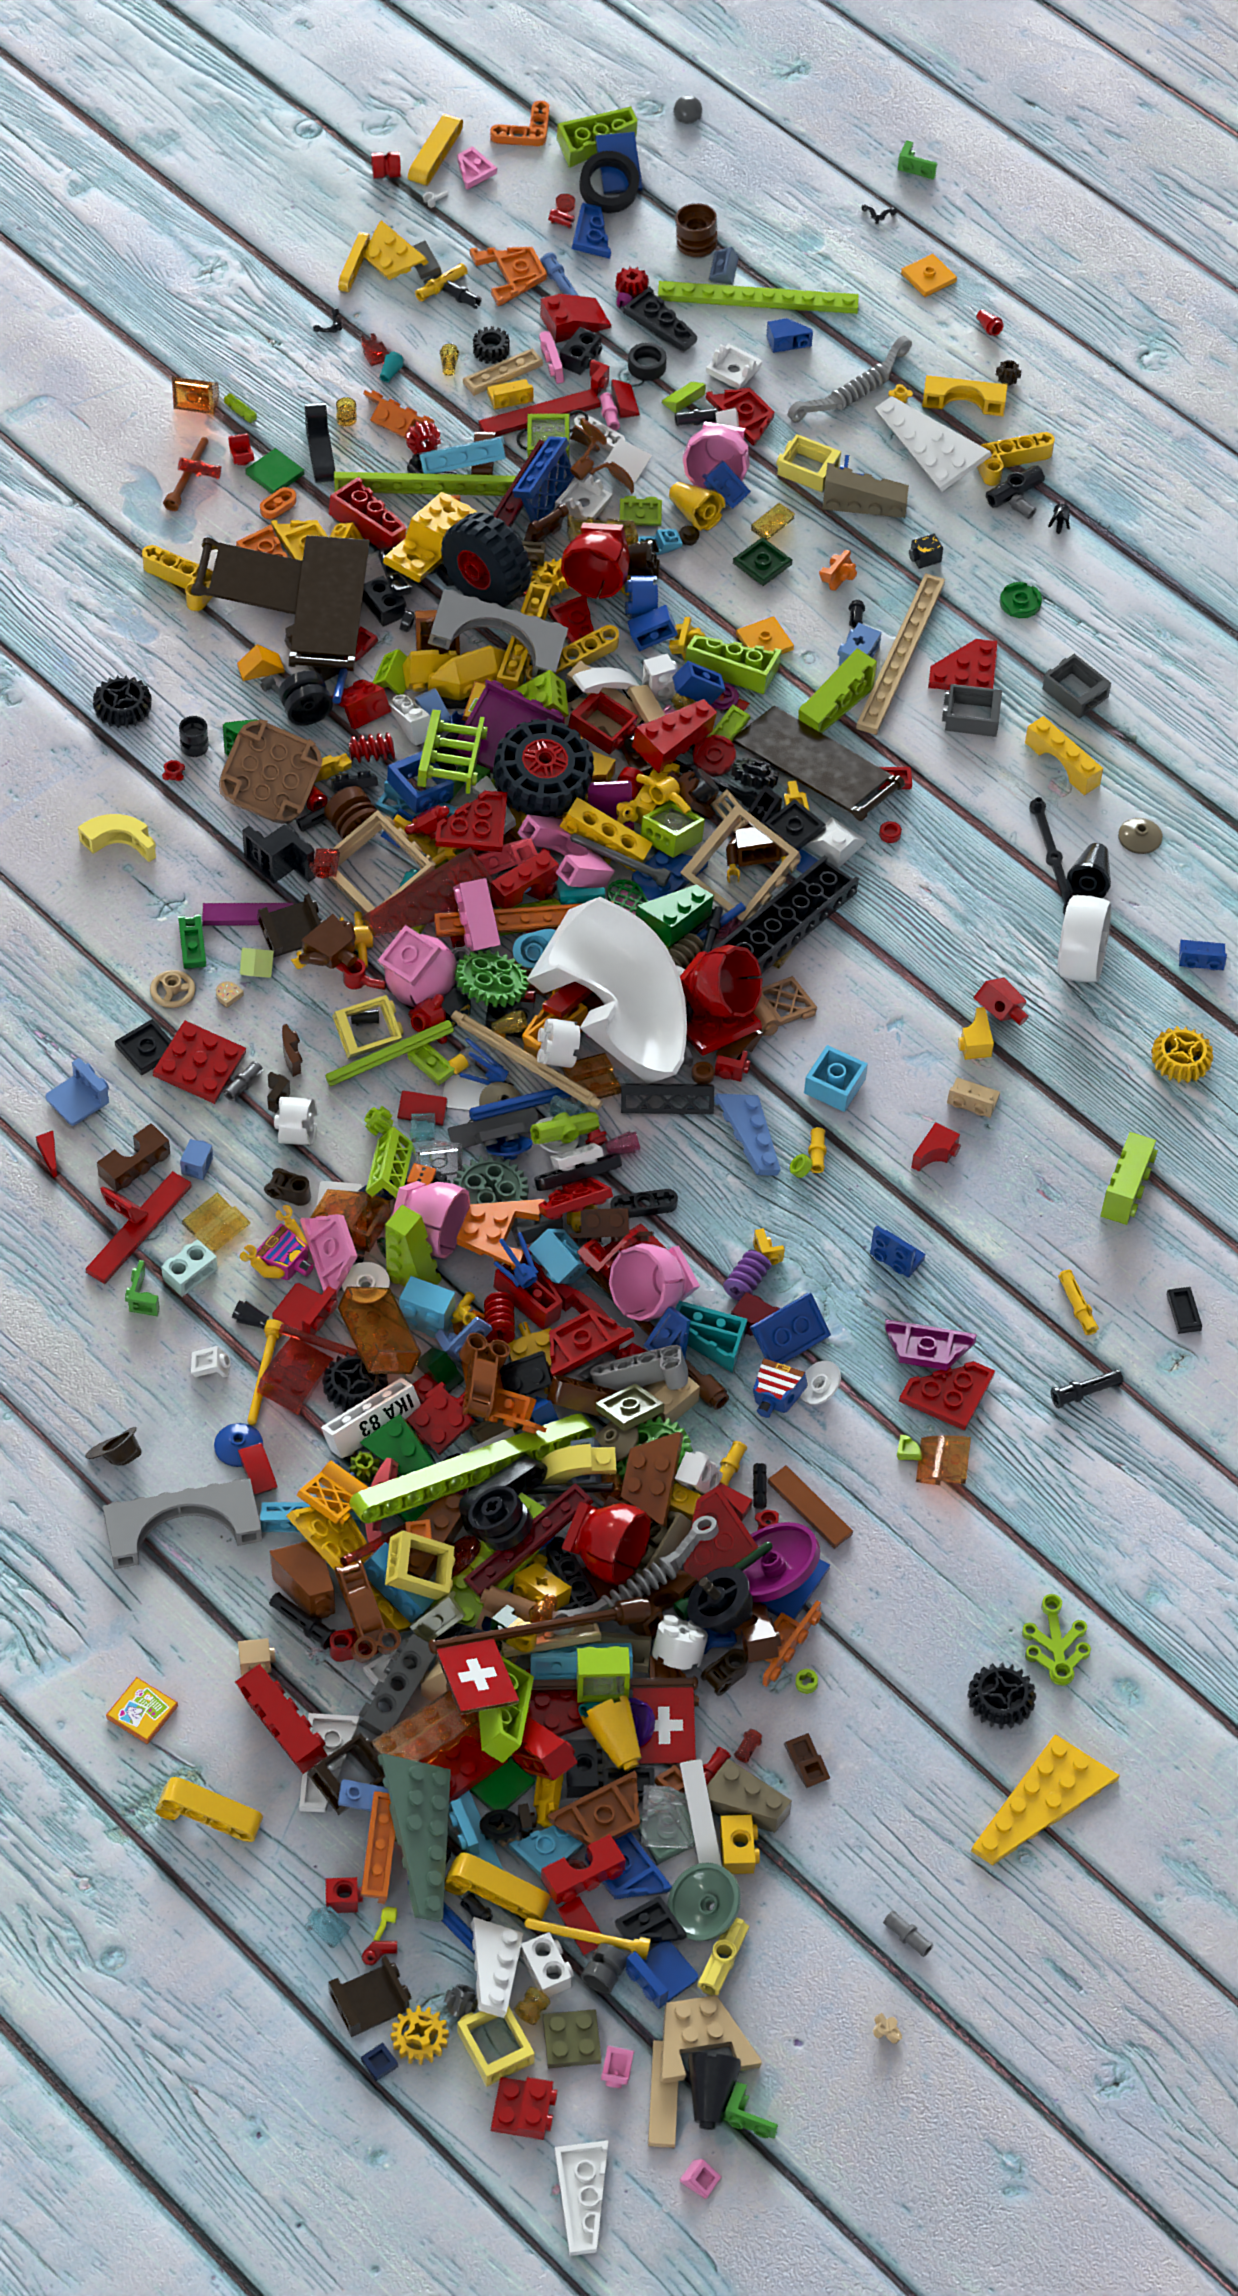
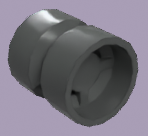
(602, 1972)

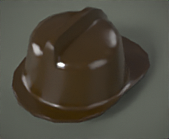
(117, 1450)

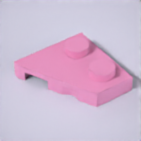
(474, 167)

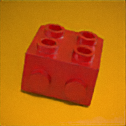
(364, 703)
(597, 1257)
(306, 1308)

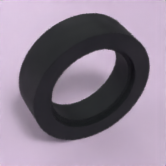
(615, 160)

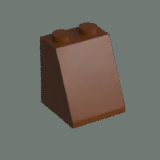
(304, 1578)

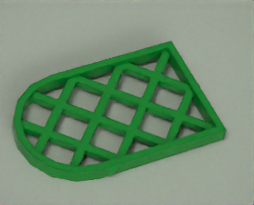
(621, 887)

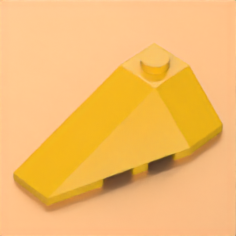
(421, 664)

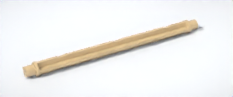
(527, 1060)

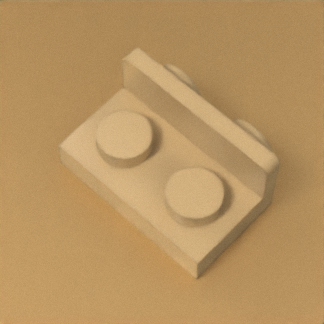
(973, 1097)

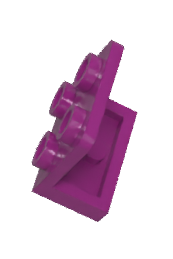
(607, 795)

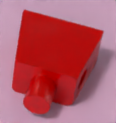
(1002, 1000)

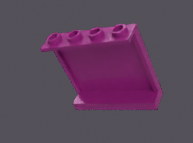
(502, 712)

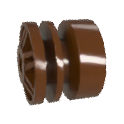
(696, 230)
(348, 810)

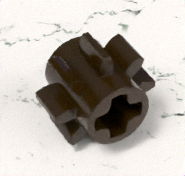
(1008, 372)

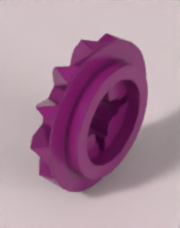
(733, 697)

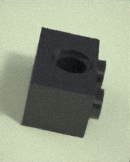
(580, 1782)

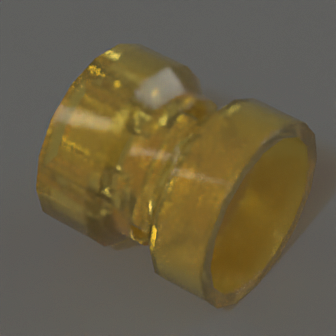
(346, 411)
(532, 2005)

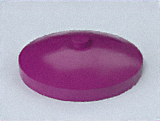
(786, 1565)

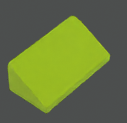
(684, 396)

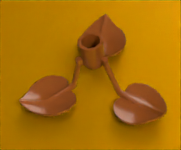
(584, 465)

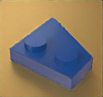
(670, 1330)

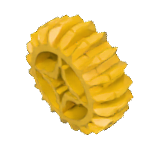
(1184, 1047)

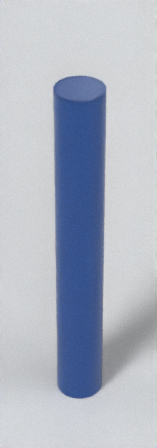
(340, 686)
(727, 917)

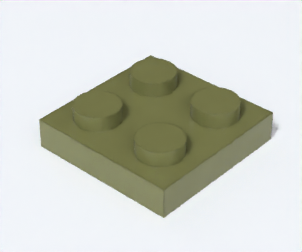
(630, 1407)
(572, 2038)

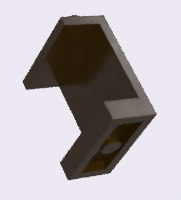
(289, 925)
(370, 1998)

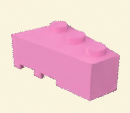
(477, 914)

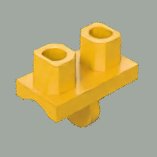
(685, 635)

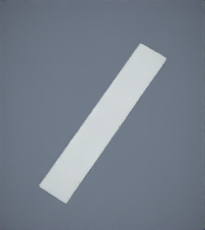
(700, 1812)

